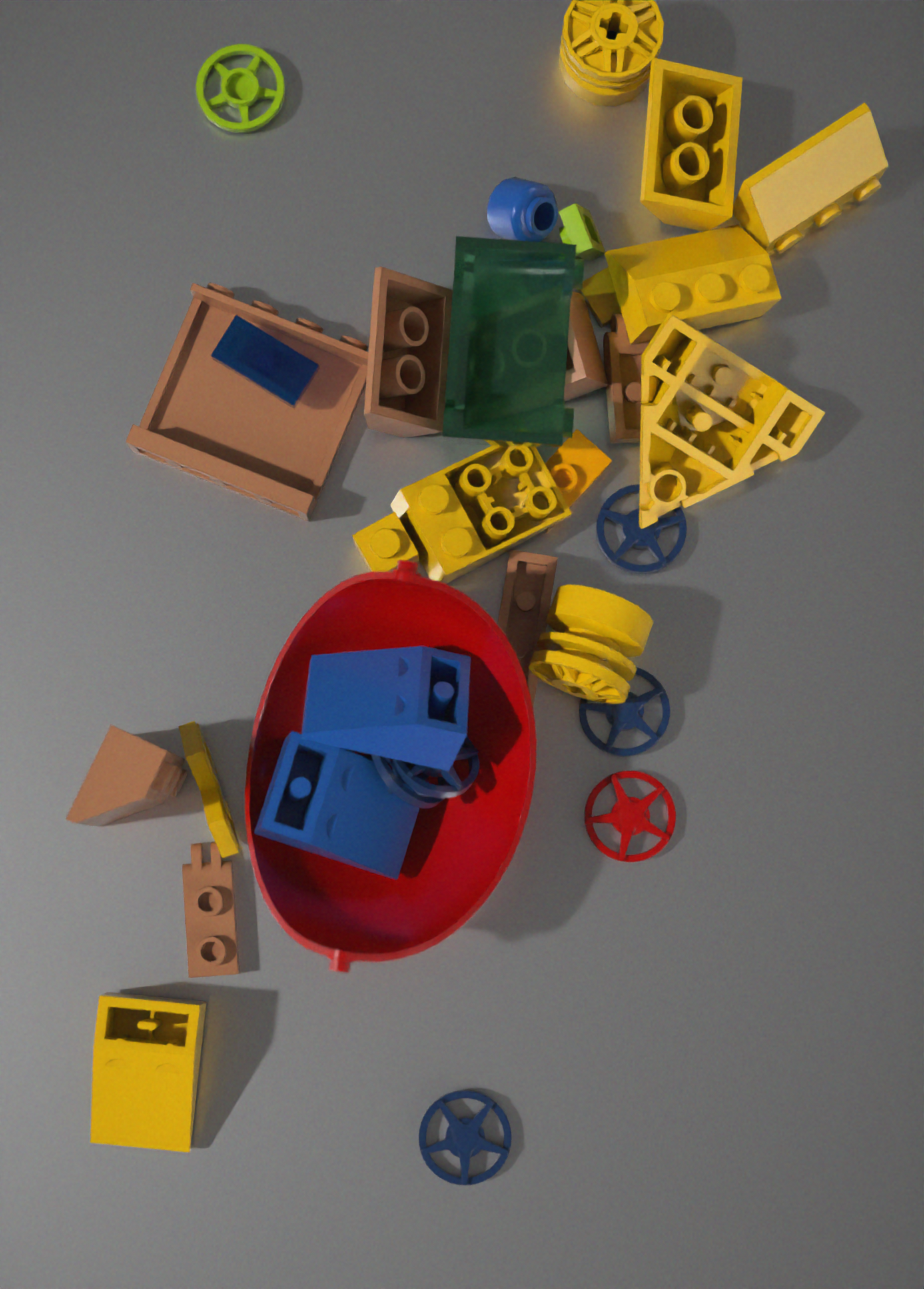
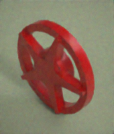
(630, 816)

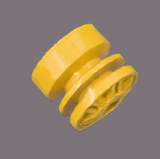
(603, 68)
(591, 644)

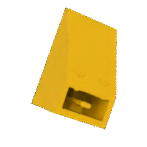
(479, 509)
(146, 1071)

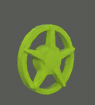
(240, 88)

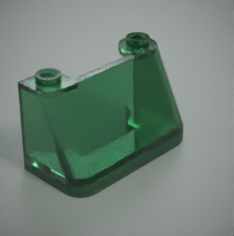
(510, 342)

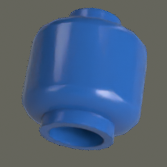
(522, 210)

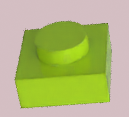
(581, 230)

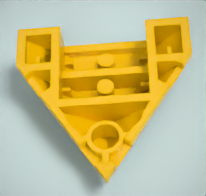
(709, 420)

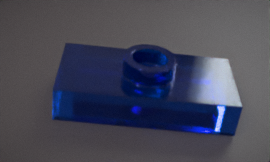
(265, 361)

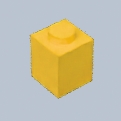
(385, 544)

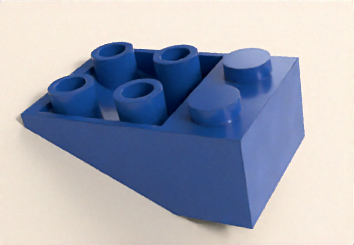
(390, 703)
(336, 808)

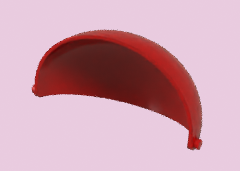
(455, 847)

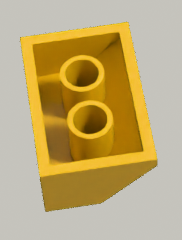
(690, 145)
(812, 181)
(696, 277)

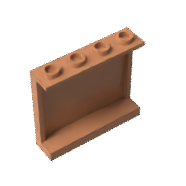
(237, 433)

